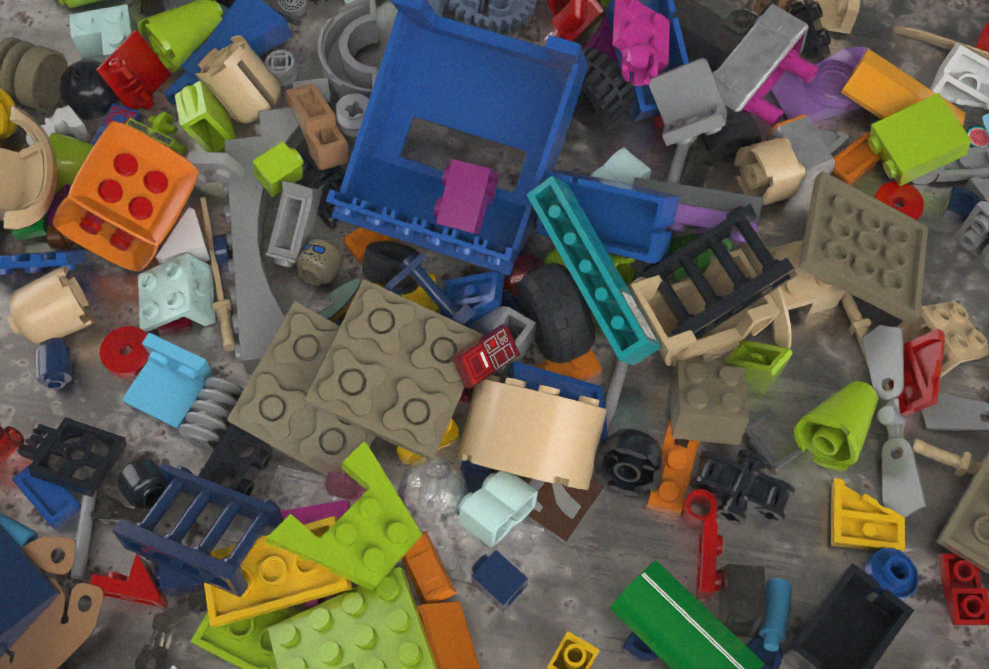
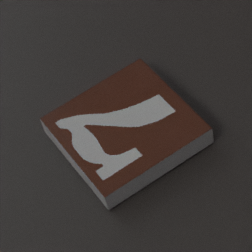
(562, 507)

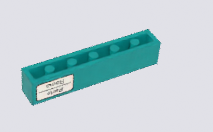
(594, 271)

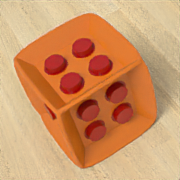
(126, 197)

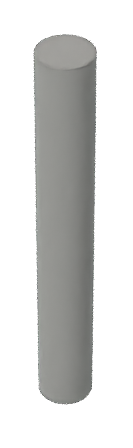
(83, 535)

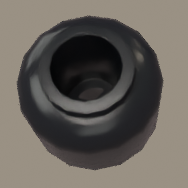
(141, 482)

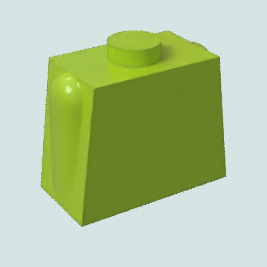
(204, 117)

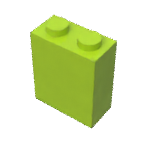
(918, 139)

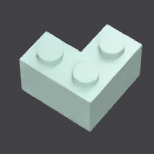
(101, 30)

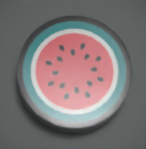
(978, 136)

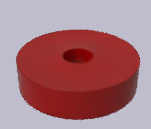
(905, 195)
(114, 346)

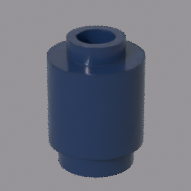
(53, 363)

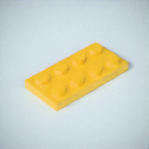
(274, 581)

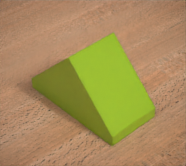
(760, 362)

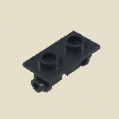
(817, 36)

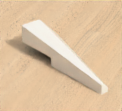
(963, 78)

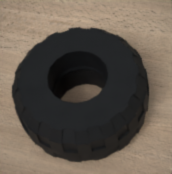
(560, 312)

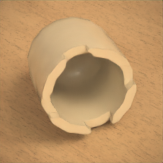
(49, 308)

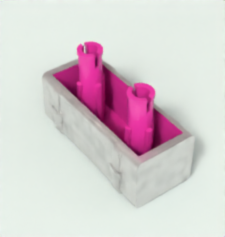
(760, 62)

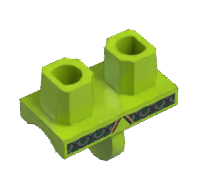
(161, 128)

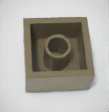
(708, 403)

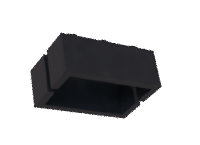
(848, 627)

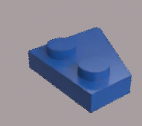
(479, 291)

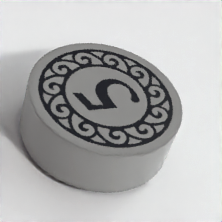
(295, 7)

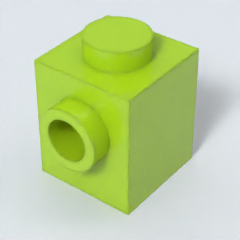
(277, 166)

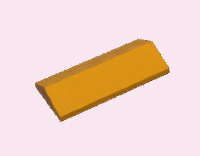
(887, 89)

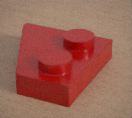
(921, 372)

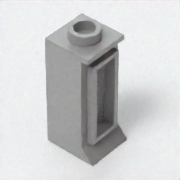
(293, 222)

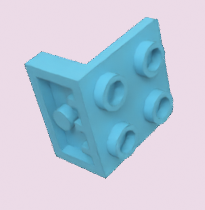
(168, 382)

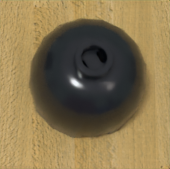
(86, 90)
(631, 462)

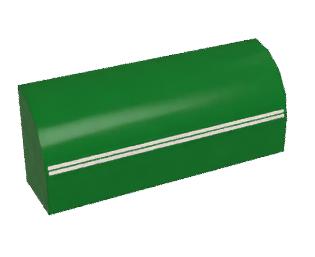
(679, 625)

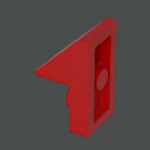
(138, 588)

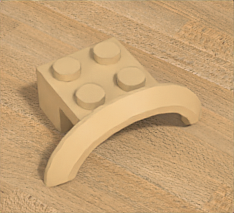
(27, 176)
(800, 291)

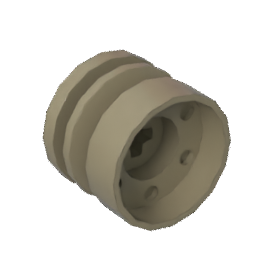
(31, 73)

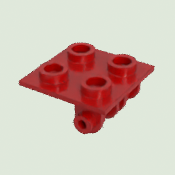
(134, 72)

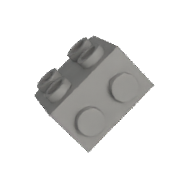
(688, 102)

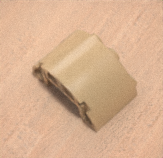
(718, 340)
(532, 432)

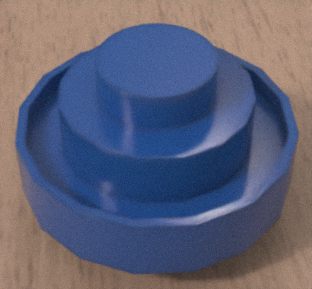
(893, 572)

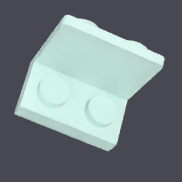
(175, 291)

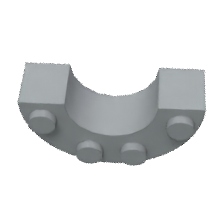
(341, 40)

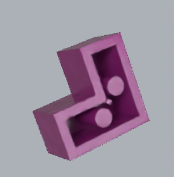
(465, 196)

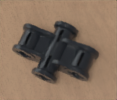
(324, 181)
(753, 491)

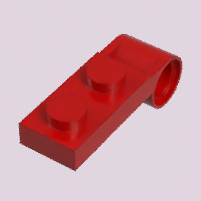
(709, 542)

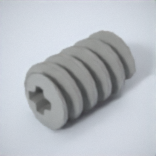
(350, 116)
(210, 411)

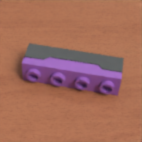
(703, 207)

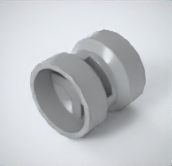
(282, 66)

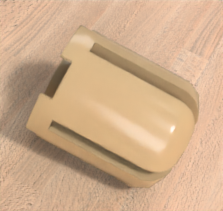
(240, 80)

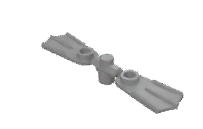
(956, 414)
(900, 476)

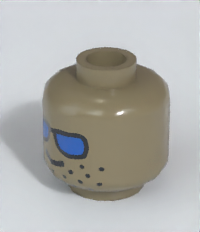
(319, 261)

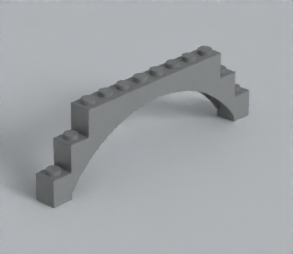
(247, 210)

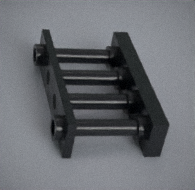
(745, 290)

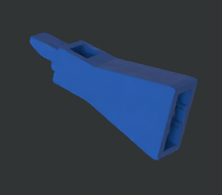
(253, 20)

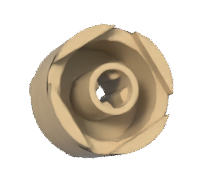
(769, 170)

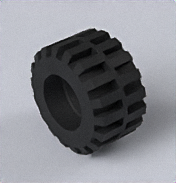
(603, 92)

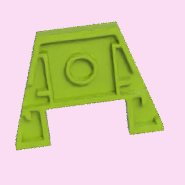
(366, 538)

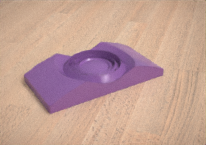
(823, 94)

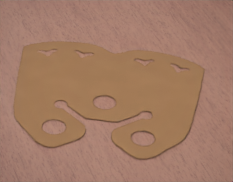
(47, 640)

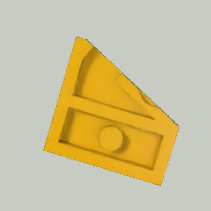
(863, 522)

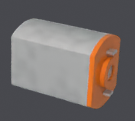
(806, 146)

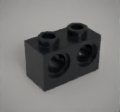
(226, 460)

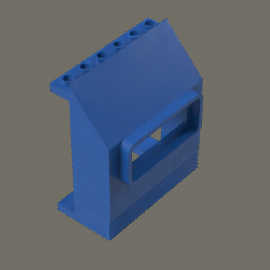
(472, 85)

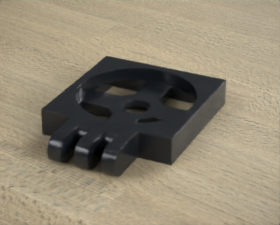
(51, 441)

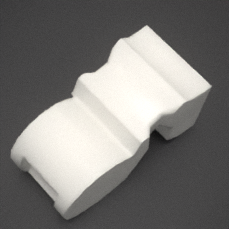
(64, 122)

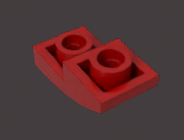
(962, 591)

